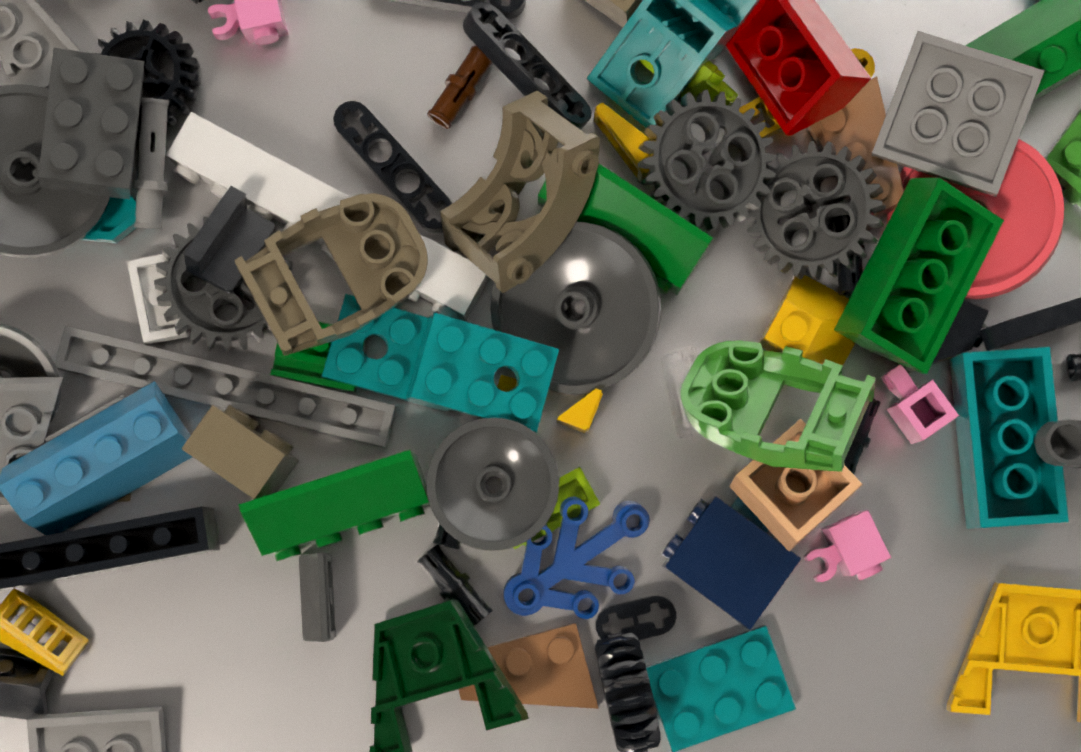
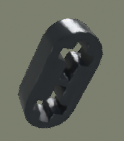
(633, 609)

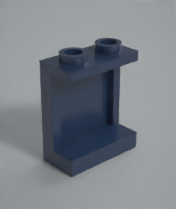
(729, 561)

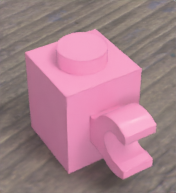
(259, 20)
(920, 409)
(853, 546)

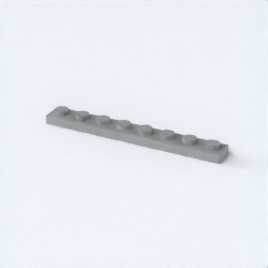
(226, 385)

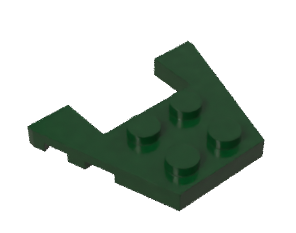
(430, 656)

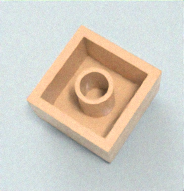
(792, 499)

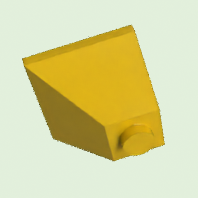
(808, 322)

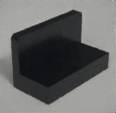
(223, 238)
(22, 685)

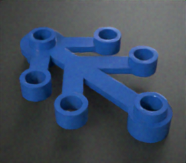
(570, 562)

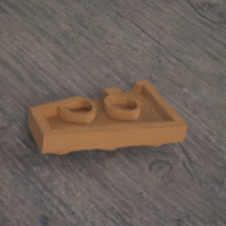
(858, 129)
(544, 669)

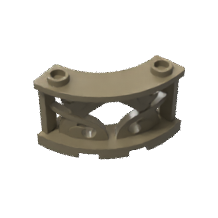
(492, 205)

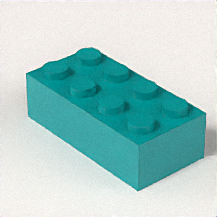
(1000, 408)

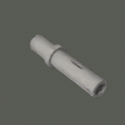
(151, 165)

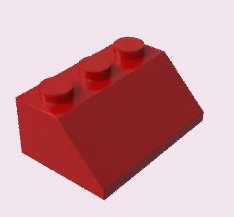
(796, 62)

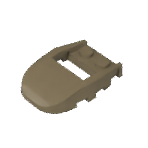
(374, 251)

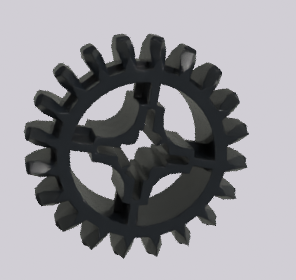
(151, 47)
(627, 693)

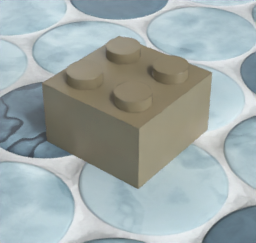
(239, 453)

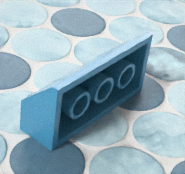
(96, 462)

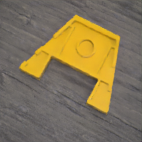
(1020, 631)

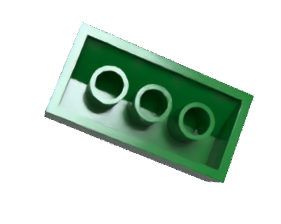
(1040, 37)
(661, 235)
(919, 273)
(336, 505)

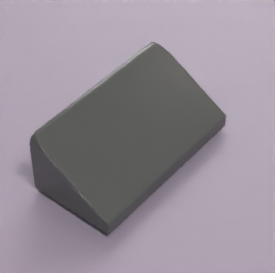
(317, 597)

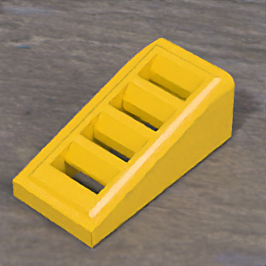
(623, 138)
(32, 612)

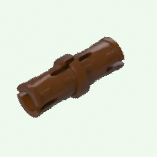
(460, 88)

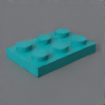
(719, 688)

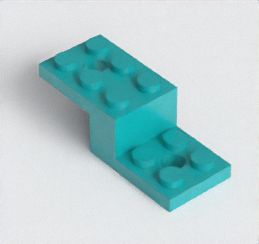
(675, 40)
(445, 365)

